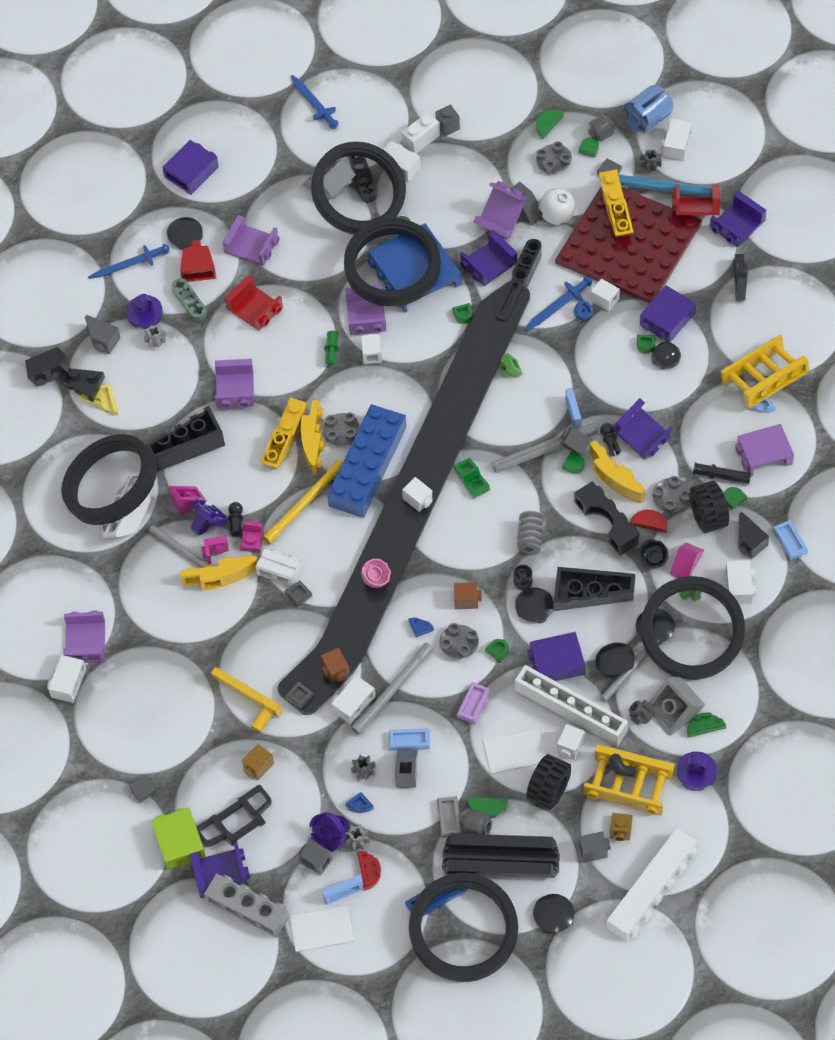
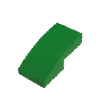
(471, 477)

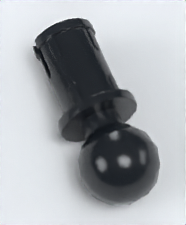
(610, 439)
(235, 519)

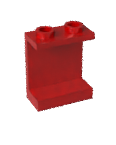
(696, 206)
(252, 304)

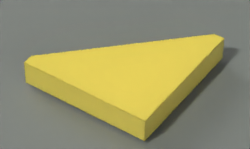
(103, 400)

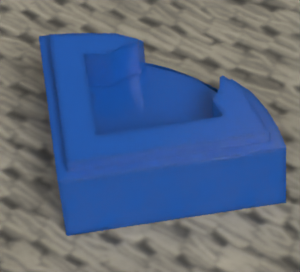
(420, 626)
(359, 804)

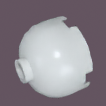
(557, 206)

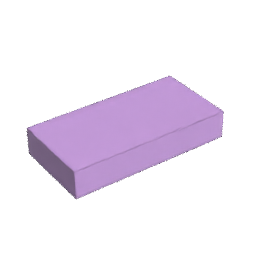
(473, 703)

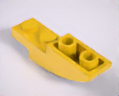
(615, 203)
(285, 434)
(312, 438)
(615, 477)
(228, 572)

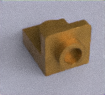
(621, 826)

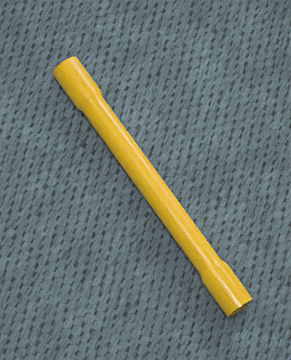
(271, 535)

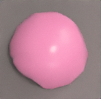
(375, 573)

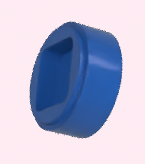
(583, 310)

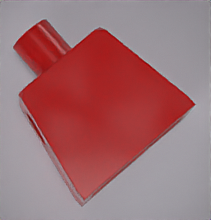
(197, 263)

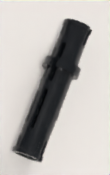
(721, 473)

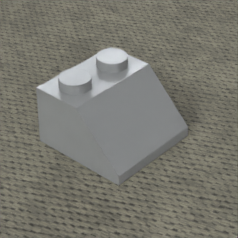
(335, 178)
(675, 704)

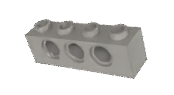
(271, 924)

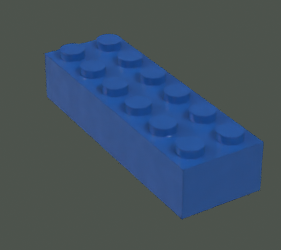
(367, 461)

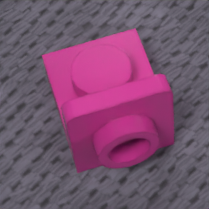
(251, 536)
(214, 545)

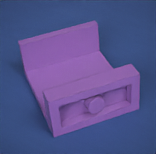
(502, 209)
(250, 242)
(363, 315)
(234, 383)
(764, 447)
(85, 636)

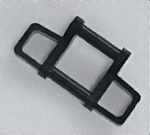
(257, 819)

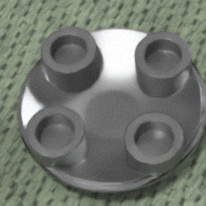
(553, 157)
(340, 428)
(671, 494)
(459, 641)

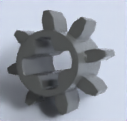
(650, 160)
(641, 712)
(363, 767)

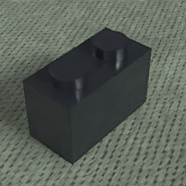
(47, 366)

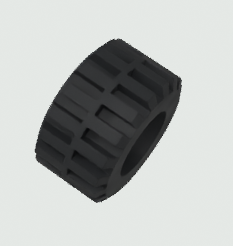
(709, 506)
(548, 781)

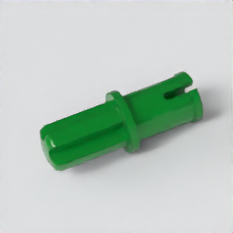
(331, 348)

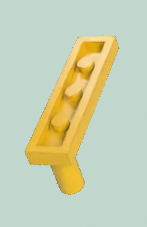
(268, 706)

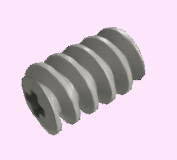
(529, 532)

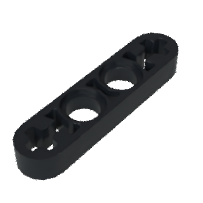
(363, 172)

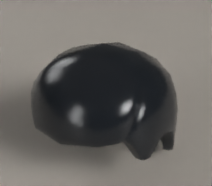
(666, 355)
(653, 553)

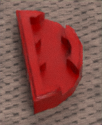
(649, 520)
(370, 869)

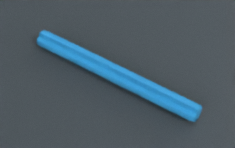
(666, 186)

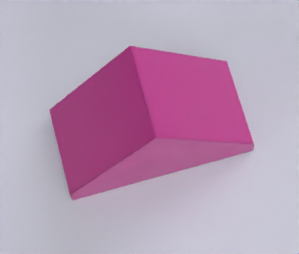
(183, 497)
(686, 560)

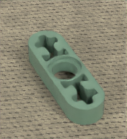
(189, 307)

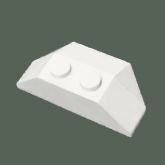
(131, 522)

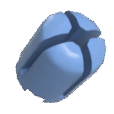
(648, 108)

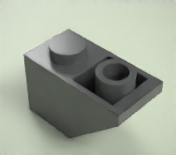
(406, 768)

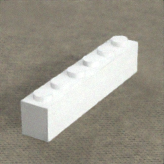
(571, 705)
(652, 884)

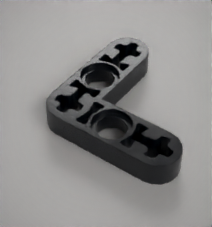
(741, 274)

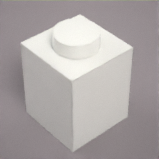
(604, 294)
(371, 349)
(417, 494)
(570, 742)

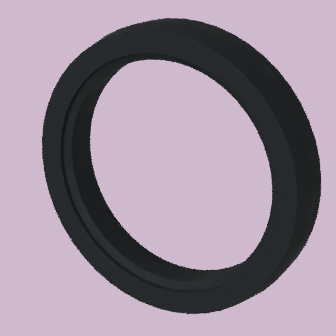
(368, 151)
(392, 227)
(88, 458)
(710, 587)
(463, 881)

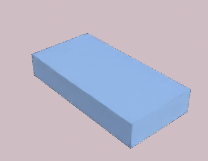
(573, 408)
(790, 540)
(409, 739)
(342, 889)

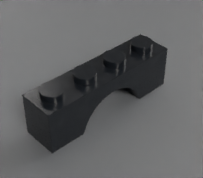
(592, 500)

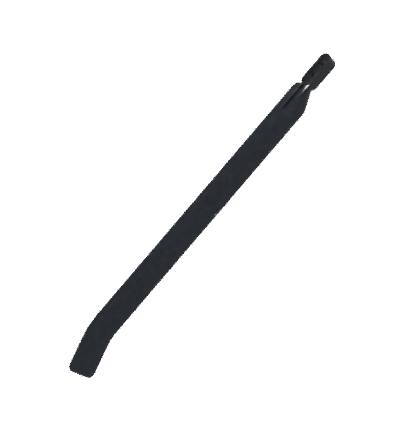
(431, 462)

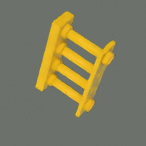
(767, 386)
(643, 766)

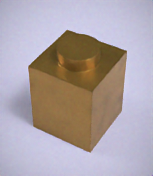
(257, 762)

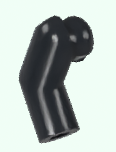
(619, 768)

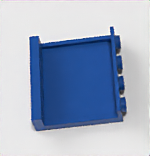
(405, 261)

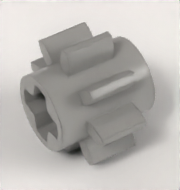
(155, 336)
(361, 839)

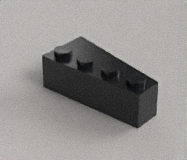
(188, 440)
(591, 587)

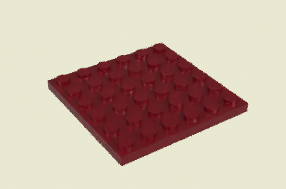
(631, 262)

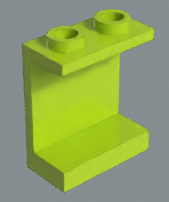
(177, 837)

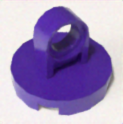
(144, 311)
(206, 516)
(696, 771)
(329, 830)

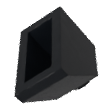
(750, 537)

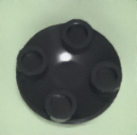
(184, 231)
(534, 605)
(662, 626)
(615, 659)
(553, 913)

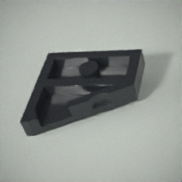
(84, 382)

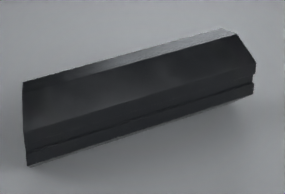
(501, 855)

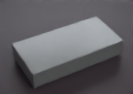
(449, 816)

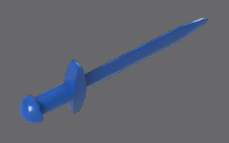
(322, 112)
(147, 255)
(573, 292)

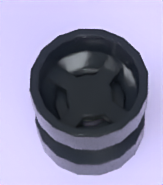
(521, 573)

